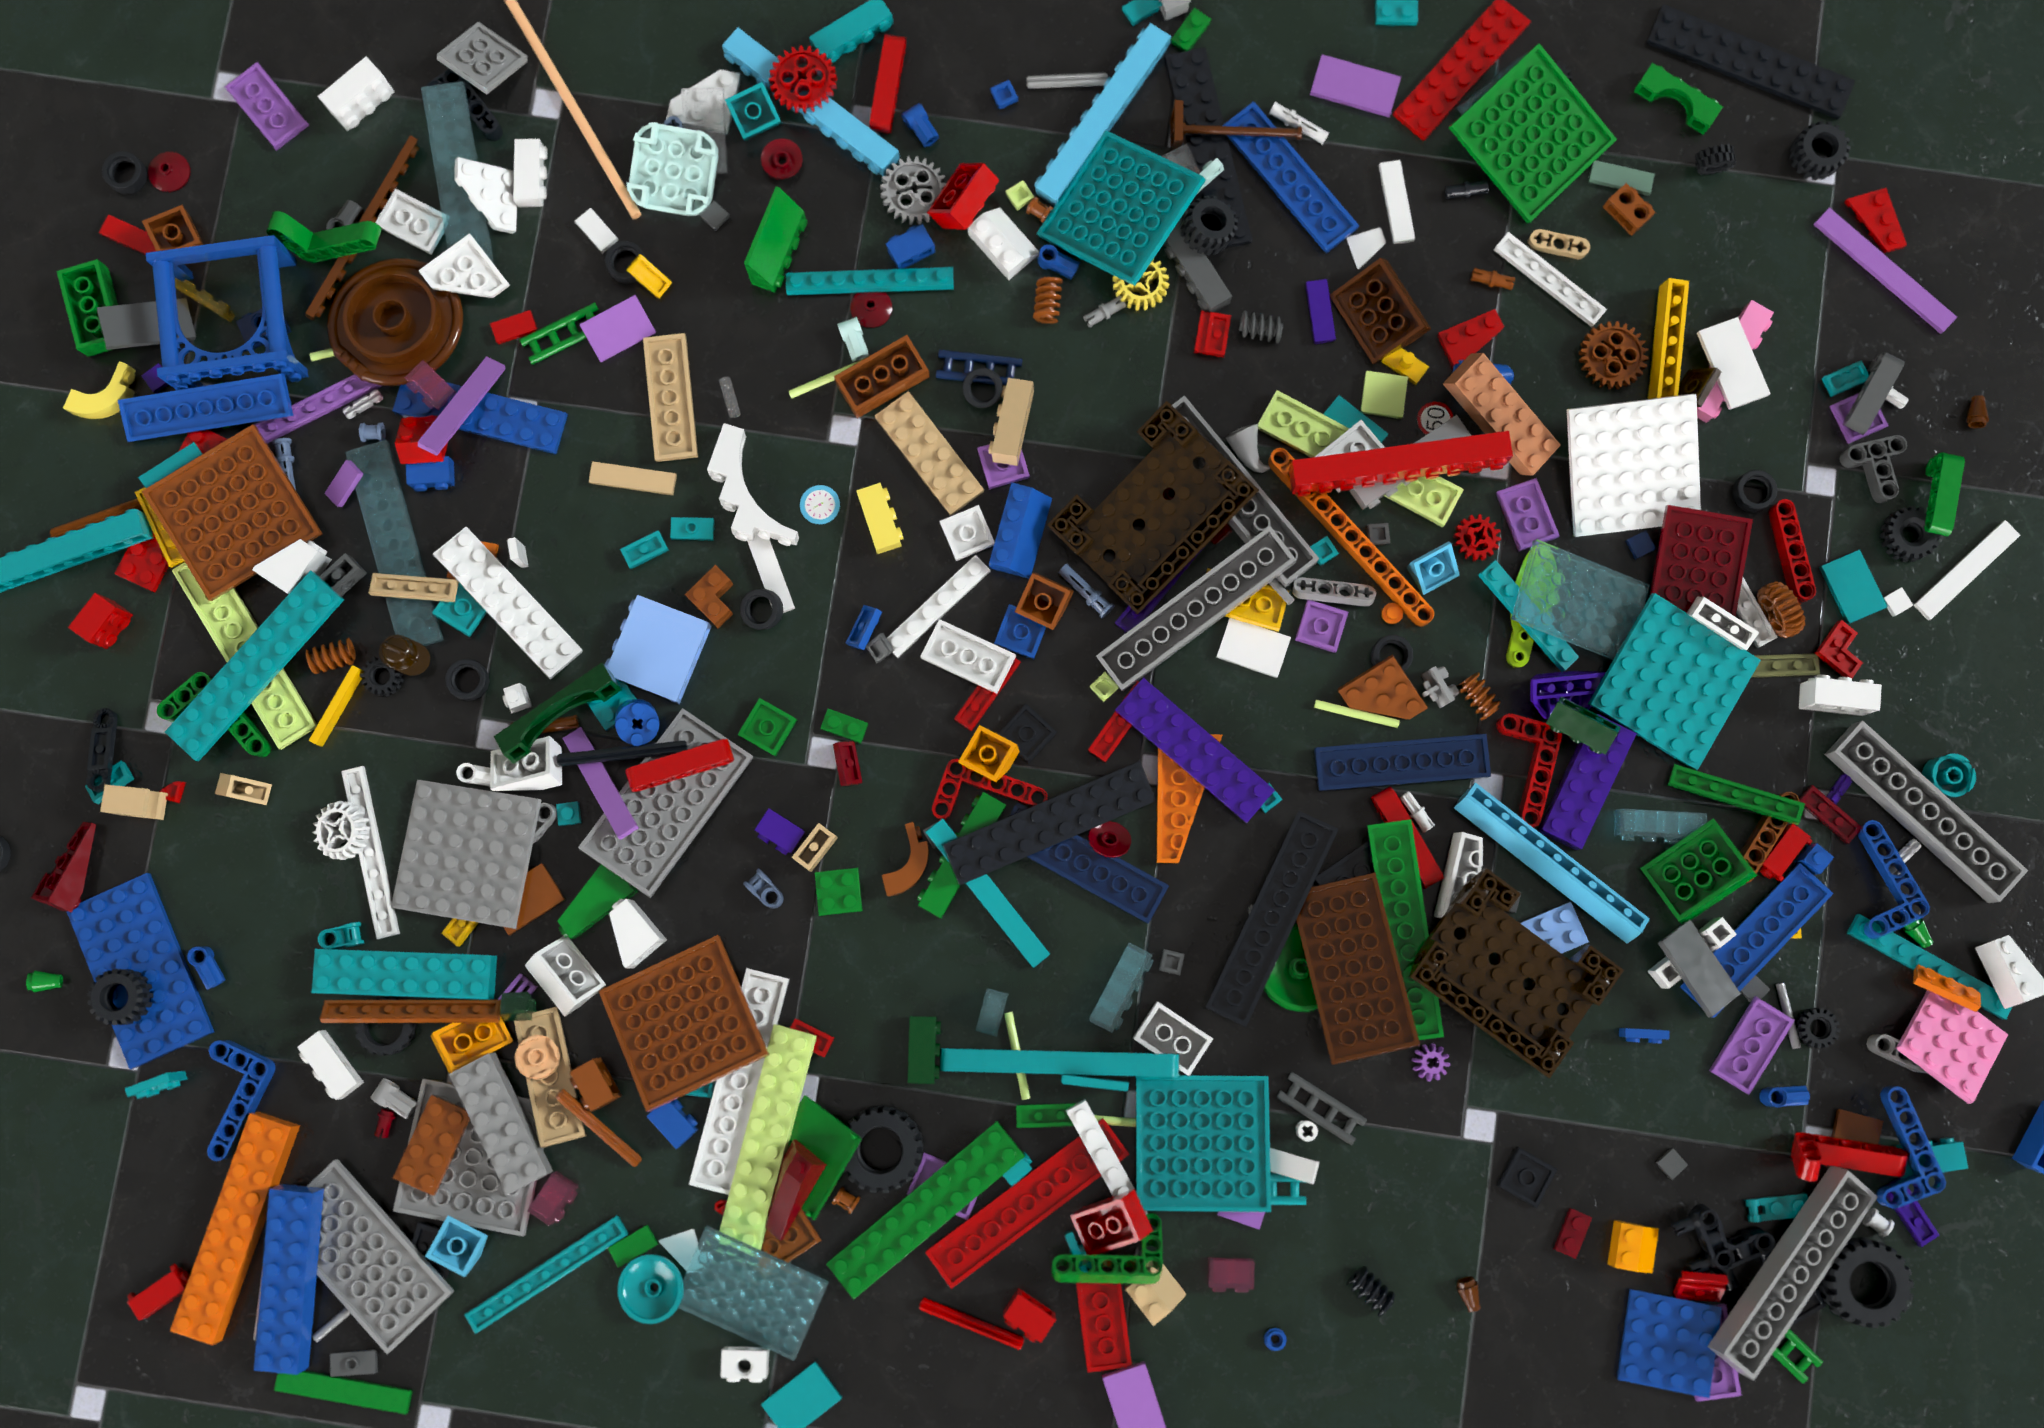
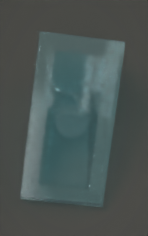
(991, 1012)

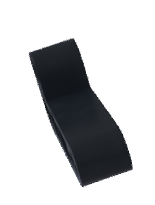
(474, 105)

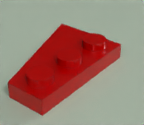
(1880, 219)
(1470, 336)

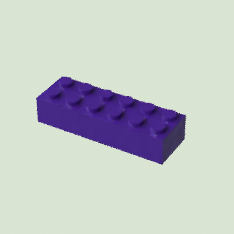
(1584, 791)

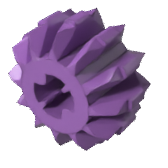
(1430, 1071)

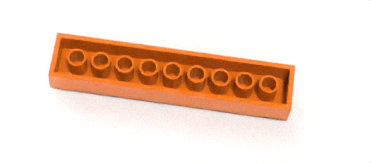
(234, 1228)

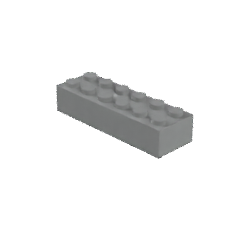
(501, 1123)

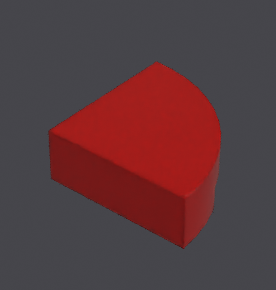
(174, 791)

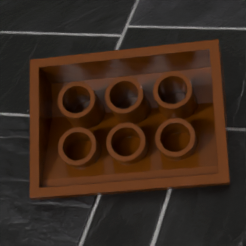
(1379, 311)

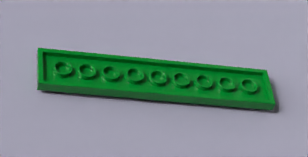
(1402, 896)
(925, 1210)

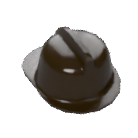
(404, 655)

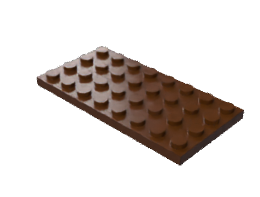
(1355, 970)

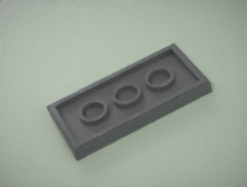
(138, 324)
(1699, 968)

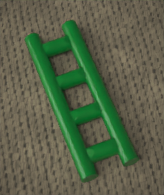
(551, 329)
(1810, 1356)

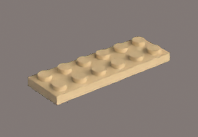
(670, 397)
(929, 453)
(552, 1119)

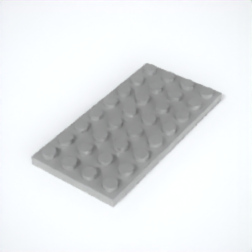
(666, 814)
(373, 1262)

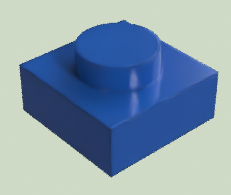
(1004, 94)

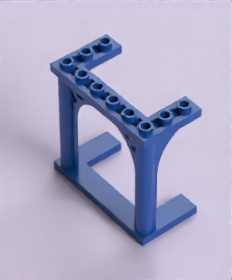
(278, 353)

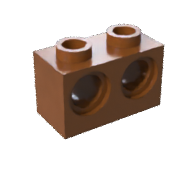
(1624, 213)

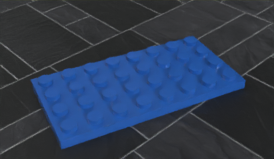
(133, 932)

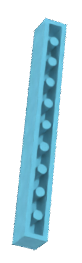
(1104, 113)
(831, 119)
(1551, 863)

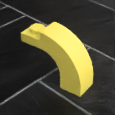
(105, 402)

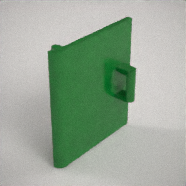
(828, 1141)

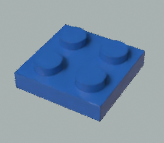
(1019, 634)

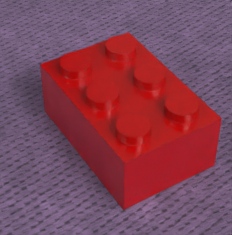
(963, 196)
(1111, 1223)

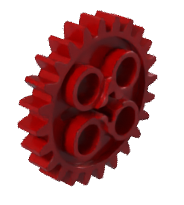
(789, 68)

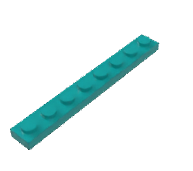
(869, 281)
(1912, 955)

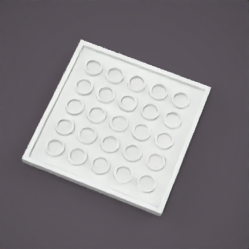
(1632, 463)

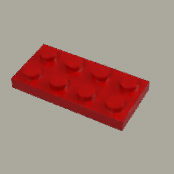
(1103, 1326)

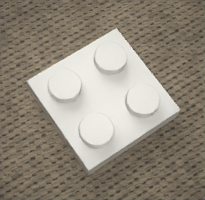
(967, 533)

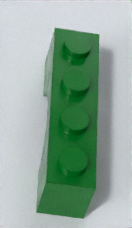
(1699, 108)

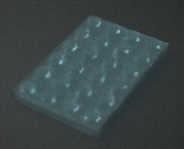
(1578, 599)
(751, 1293)

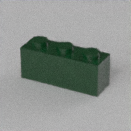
(1583, 726)
(923, 1049)

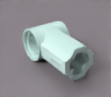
(852, 335)

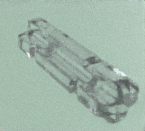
(729, 397)

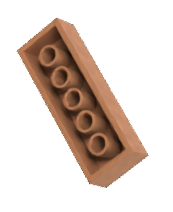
(1499, 408)

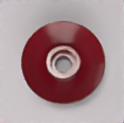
(779, 150)
(174, 177)
(874, 316)
(1110, 833)

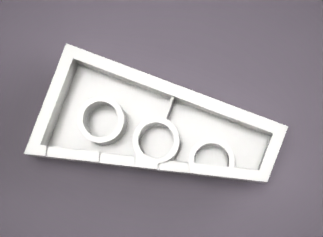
(1462, 865)

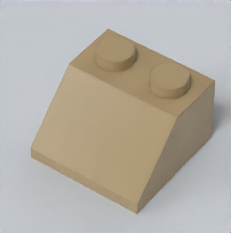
(1158, 1298)

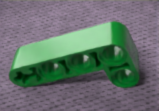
(1944, 492)

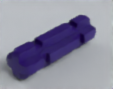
(1839, 788)

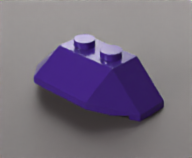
(1572, 685)

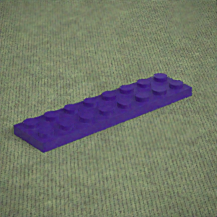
(1195, 750)

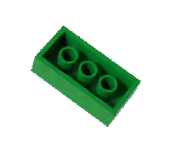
(84, 290)

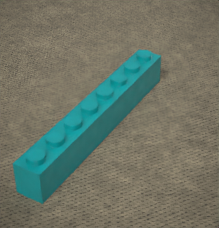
(73, 548)

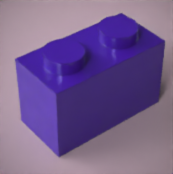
(780, 831)

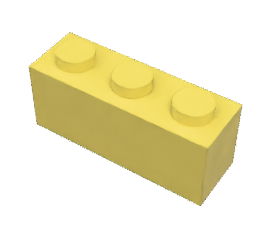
(880, 517)

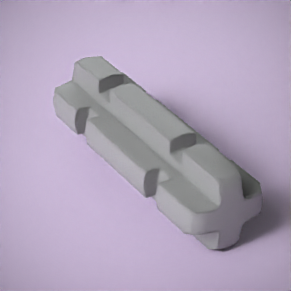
(362, 404)

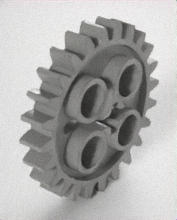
(910, 171)

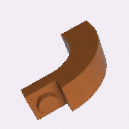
(912, 872)

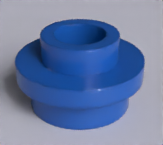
(1278, 1345)

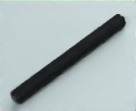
(621, 753)

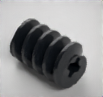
(1372, 1290)

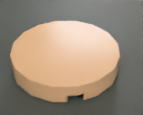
(537, 1057)

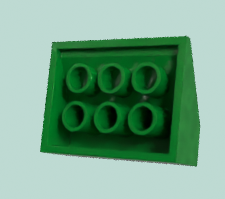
(775, 241)
(1698, 871)

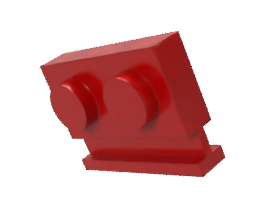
(1212, 334)
(1700, 1286)

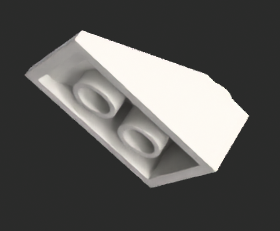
(533, 772)

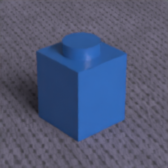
(1814, 858)

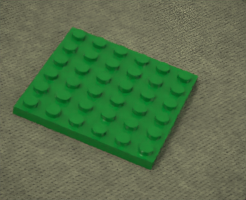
(1532, 133)

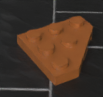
(1384, 691)

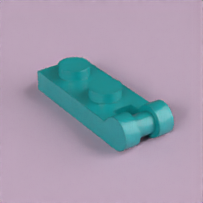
(1775, 1207)

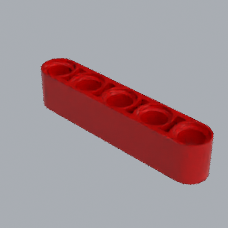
(887, 84)
(1795, 541)
(679, 765)
(1390, 810)

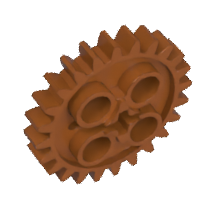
(1628, 344)

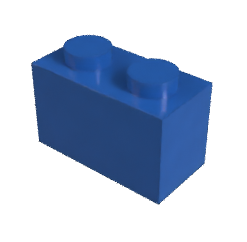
(910, 247)
(430, 475)
(673, 1123)

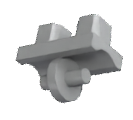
(1437, 688)

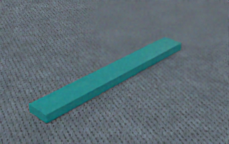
(995, 903)
(546, 1274)

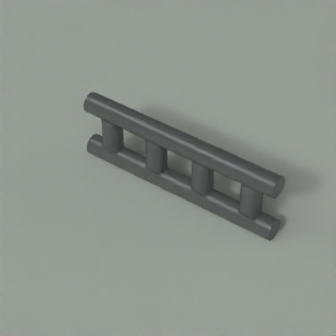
(1326, 1121)

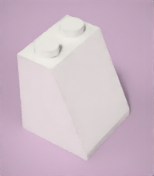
(293, 564)
(634, 932)

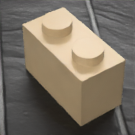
(814, 847)

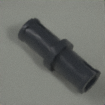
(1466, 189)

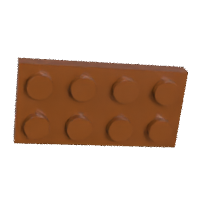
(432, 1145)

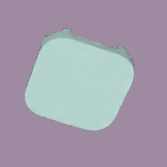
(673, 169)

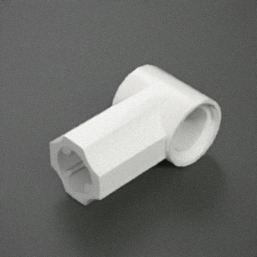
(480, 775)

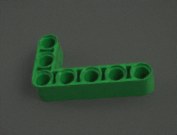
(323, 244)
(193, 686)
(1116, 1263)

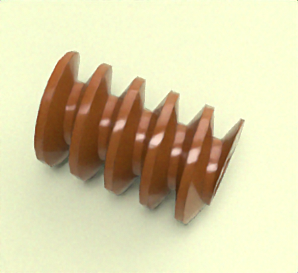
(1046, 298)
(331, 657)
(1479, 695)

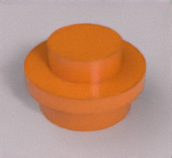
(1392, 613)

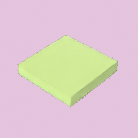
(1384, 394)

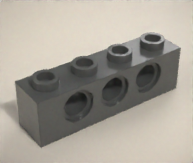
(343, 574)

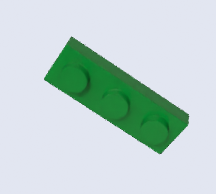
(1043, 1115)

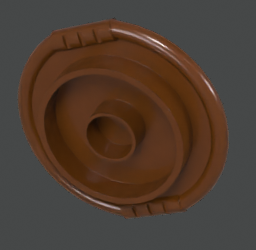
(392, 321)

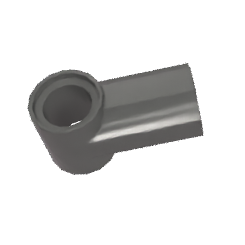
(347, 215)

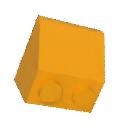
(989, 754)
(1633, 1247)

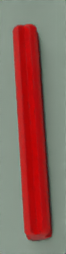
(971, 1323)

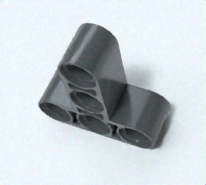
(1881, 460)

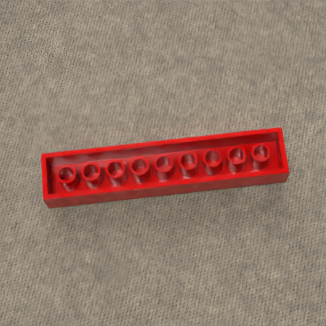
(1400, 463)

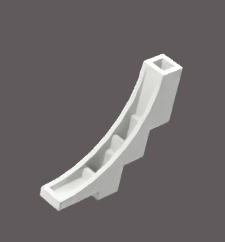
(749, 518)

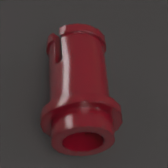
(384, 1122)

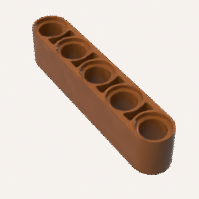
(1772, 833)

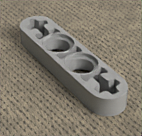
(1334, 588)

